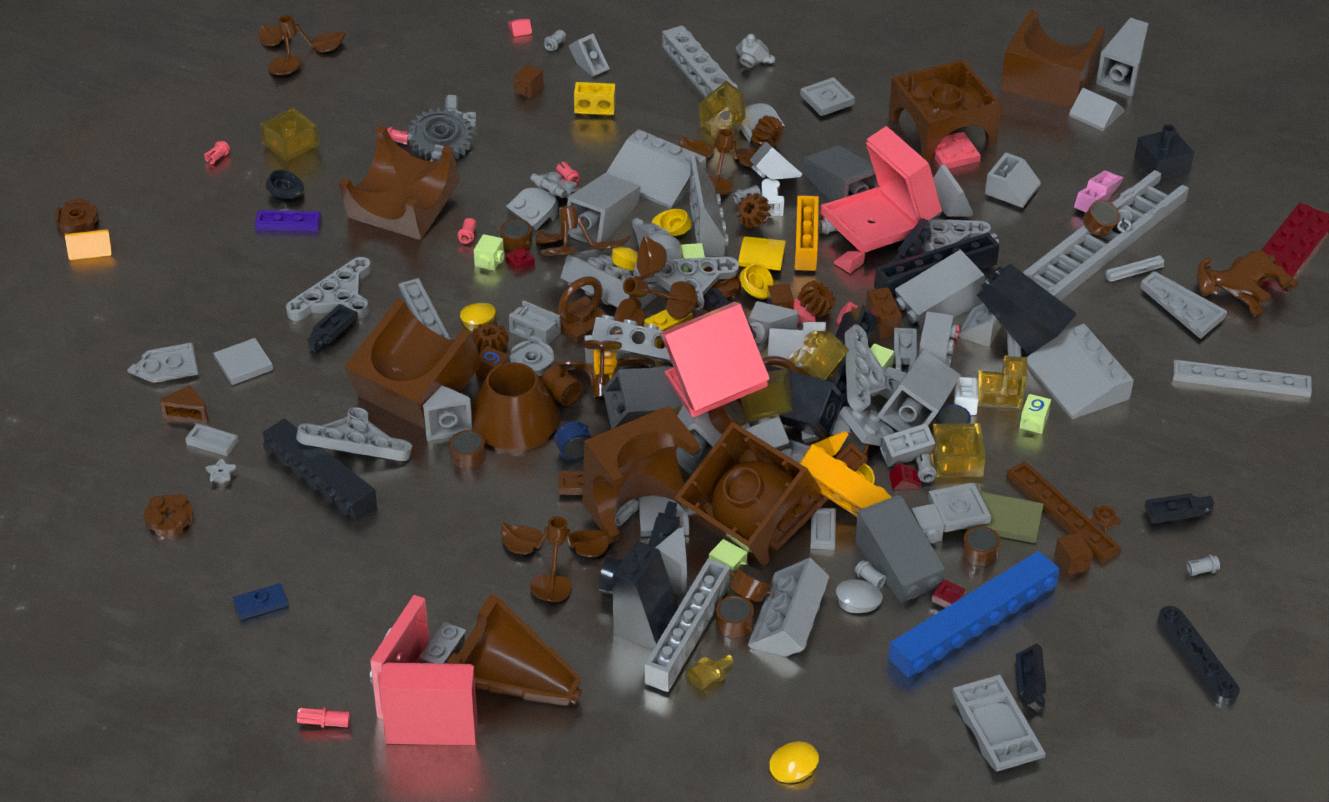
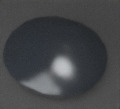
(284, 184)

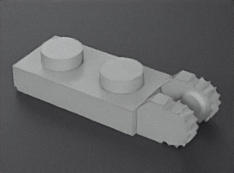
(905, 347)

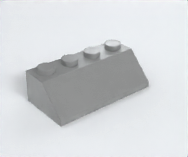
(789, 609)

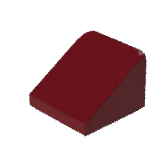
(904, 478)

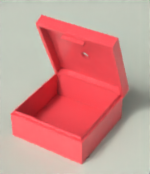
(896, 206)
(714, 360)
(421, 699)

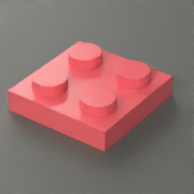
(956, 151)

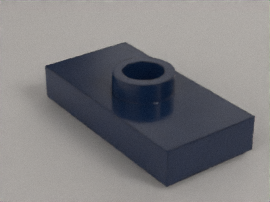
(260, 601)

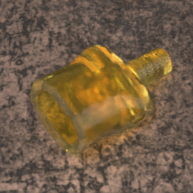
(708, 671)

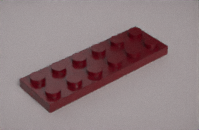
(1297, 240)

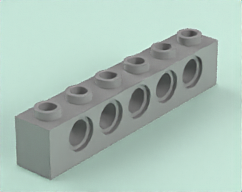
(693, 60)
(629, 328)
(687, 625)

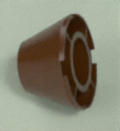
(514, 409)

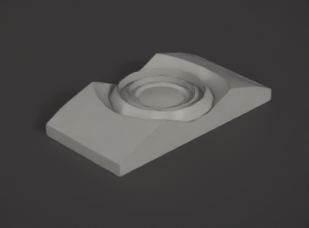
(997, 723)

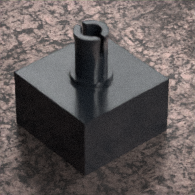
(1164, 152)

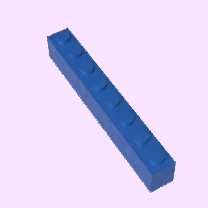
(973, 614)

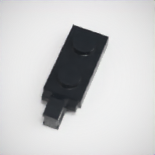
(912, 244)
(331, 326)
(1178, 507)
(665, 524)
(1032, 676)

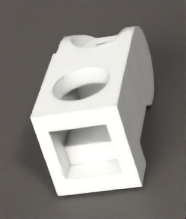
(770, 190)

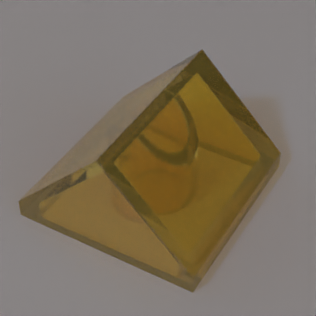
(771, 400)

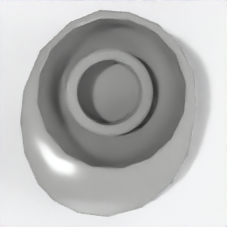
(858, 596)

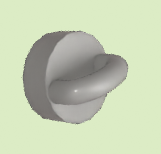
(761, 331)

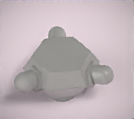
(753, 52)

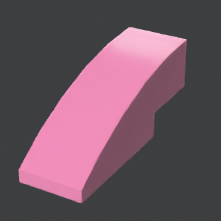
(1098, 188)

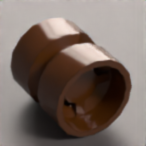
(562, 385)

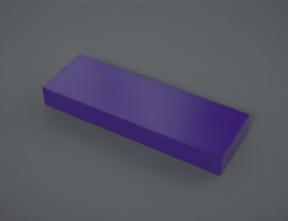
(288, 220)

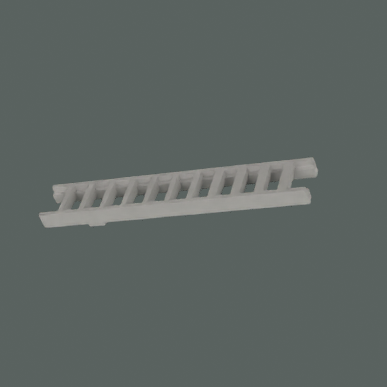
(1117, 242)

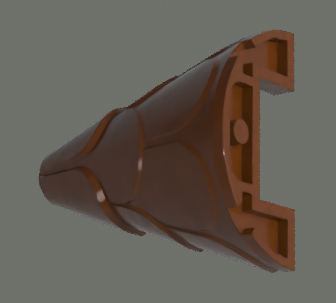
(515, 660)

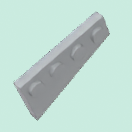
(1189, 308)

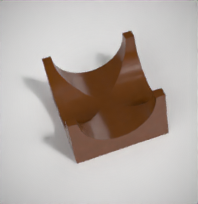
(943, 101)
(401, 189)
(633, 463)

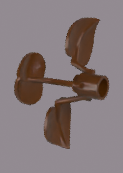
(287, 29)
(723, 143)
(569, 219)
(652, 259)
(602, 379)
(524, 539)

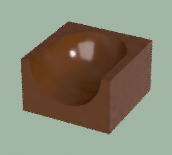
(1047, 69)
(408, 363)
(744, 491)

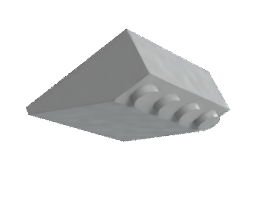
(656, 166)
(706, 211)
(598, 264)
(1080, 372)

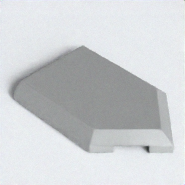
(166, 363)

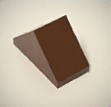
(184, 406)

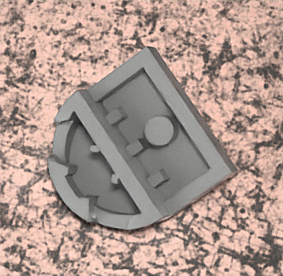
(753, 114)
(534, 206)

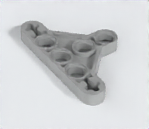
(950, 235)
(697, 277)
(328, 299)
(864, 372)
(354, 435)

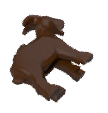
(1244, 279)

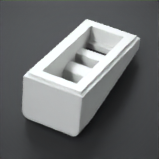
(966, 394)

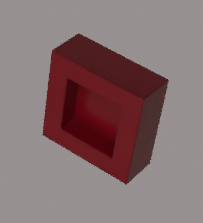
(520, 259)
(948, 594)

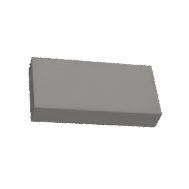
(211, 439)
(823, 529)

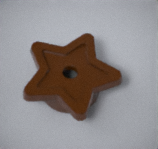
(1105, 511)

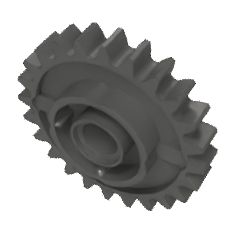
(439, 129)

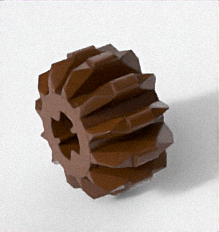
(767, 130)
(753, 210)
(816, 299)
(491, 336)

